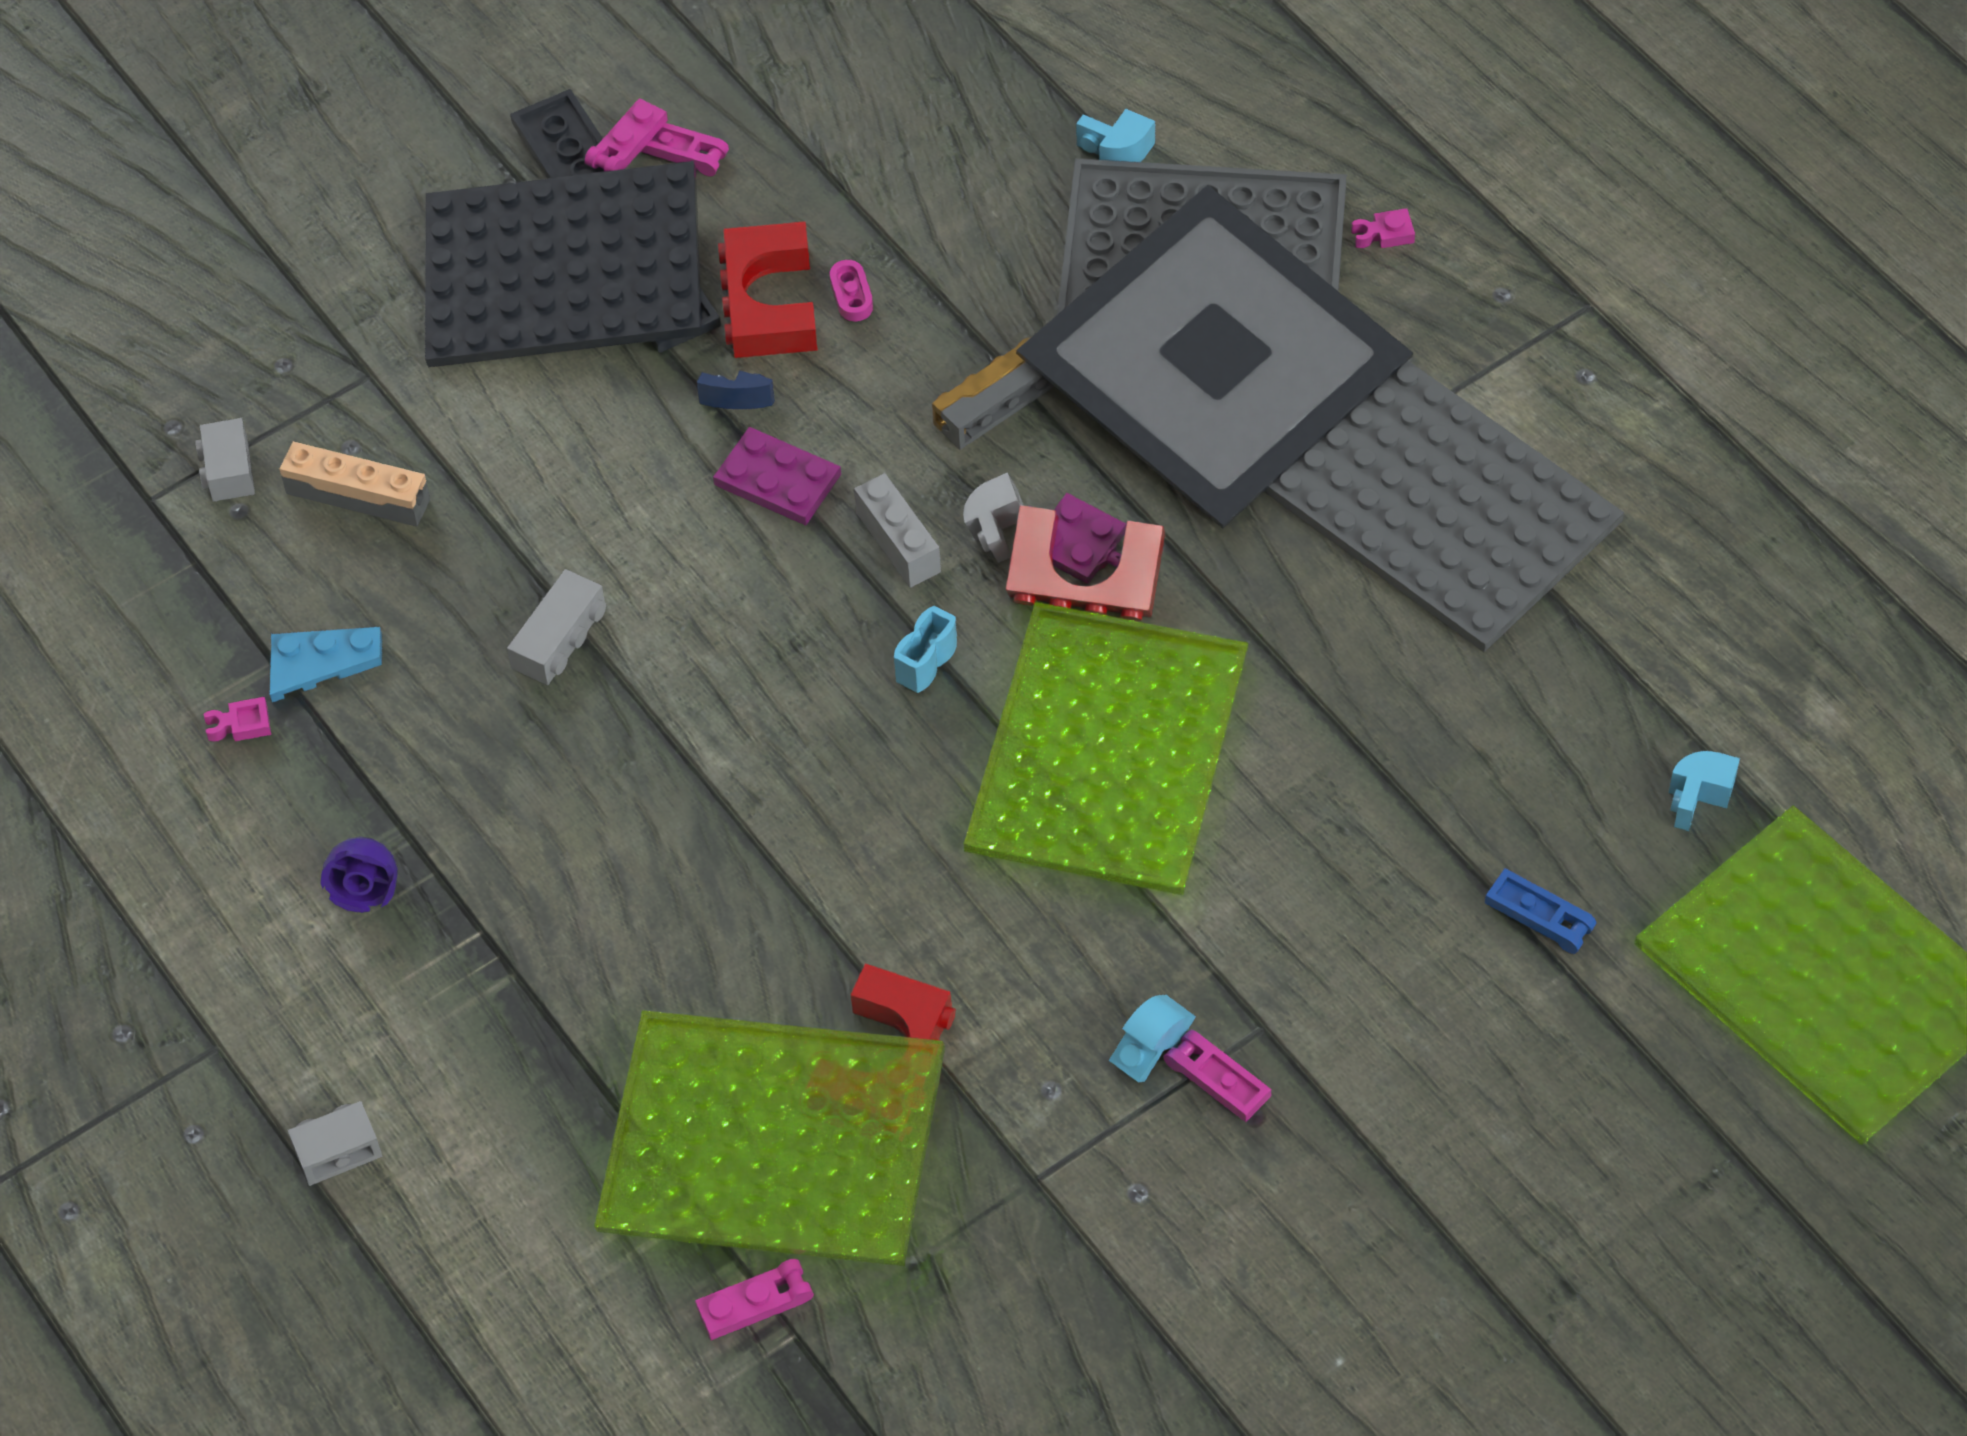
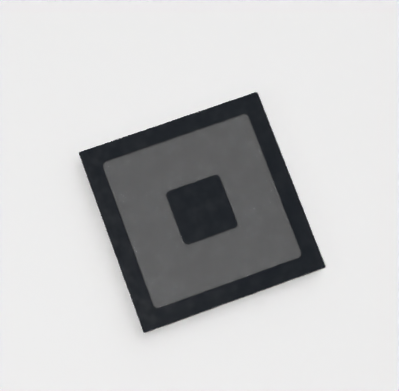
(1214, 355)

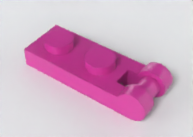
(627, 137)
(684, 146)
(1218, 1075)
(753, 1299)

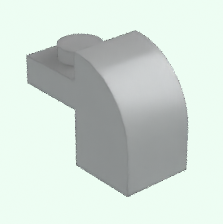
(990, 510)

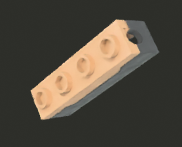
(355, 484)

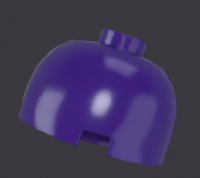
(359, 874)

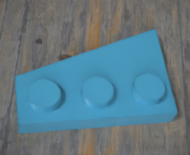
(314, 656)

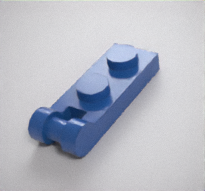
(1540, 910)

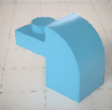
(1126, 141)
(1703, 778)
(1150, 1031)

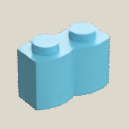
(925, 649)

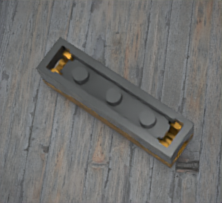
(988, 398)

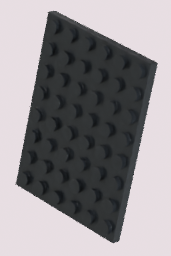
(562, 264)

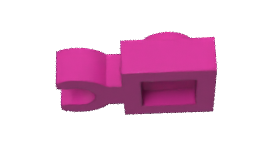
(1388, 228)
(244, 720)

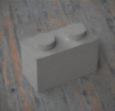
(226, 460)
(334, 1142)

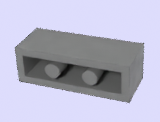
(897, 530)
(557, 627)

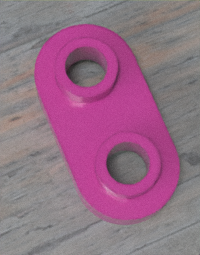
(854, 296)

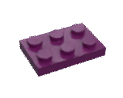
(777, 475)

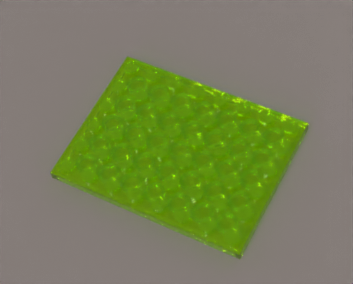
(1107, 748)
(1820, 972)
(771, 1137)

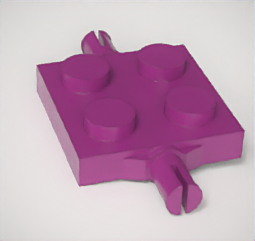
(1085, 539)

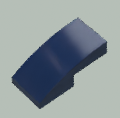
(746, 392)

